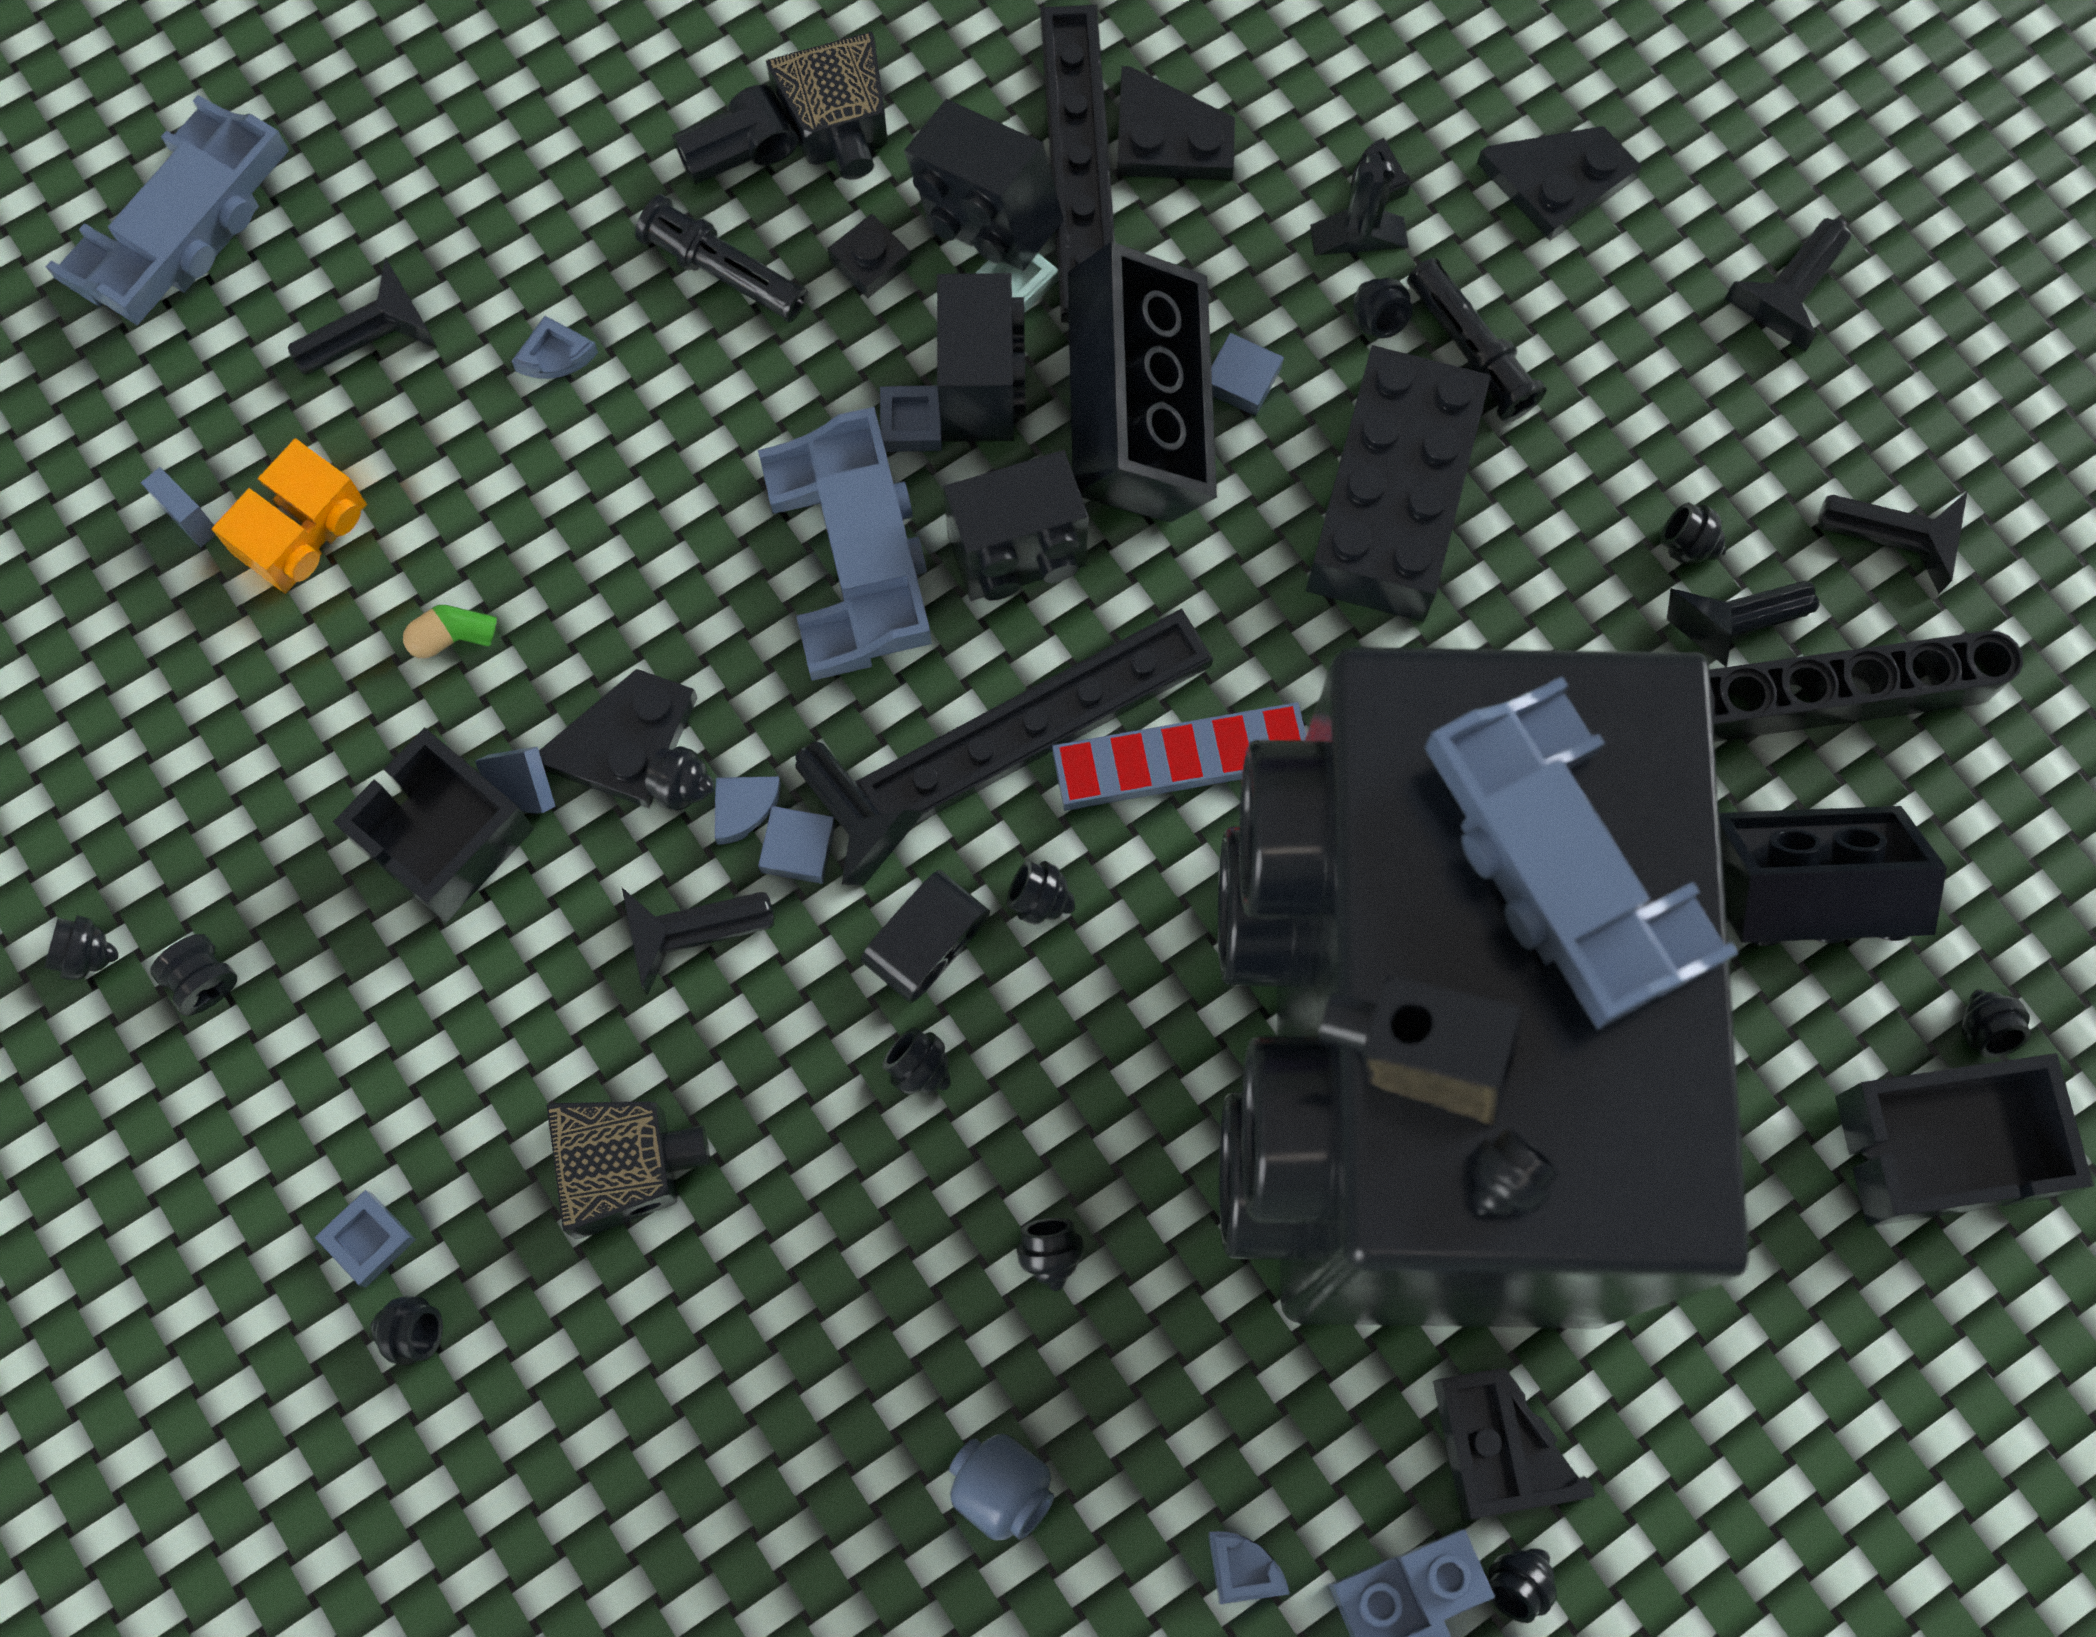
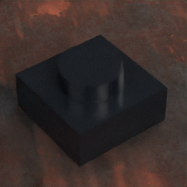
(869, 256)

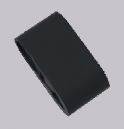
(925, 936)

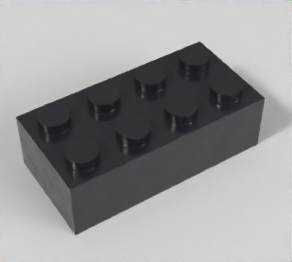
(1141, 384)
(1398, 484)

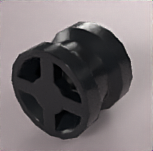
(193, 974)

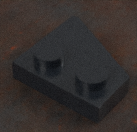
(1171, 132)
(1560, 175)
(620, 735)
(1500, 1449)

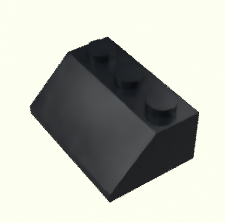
(1829, 875)

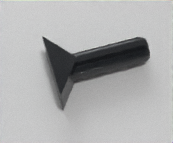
(1365, 222)
(1780, 303)
(361, 327)
(1932, 539)
(1714, 622)
(870, 833)
(691, 927)

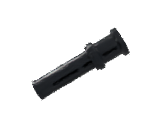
(699, 247)
(1509, 382)

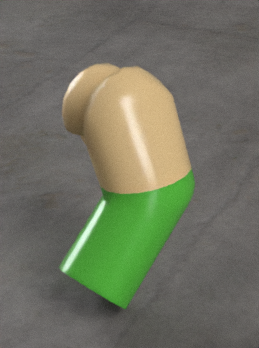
(444, 626)

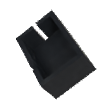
(1963, 1139)

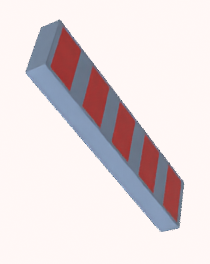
(1167, 756)

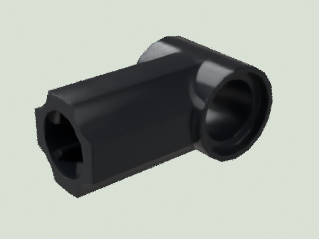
(749, 130)

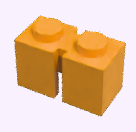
(308, 491)

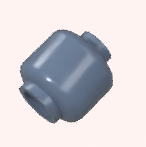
(1000, 1487)

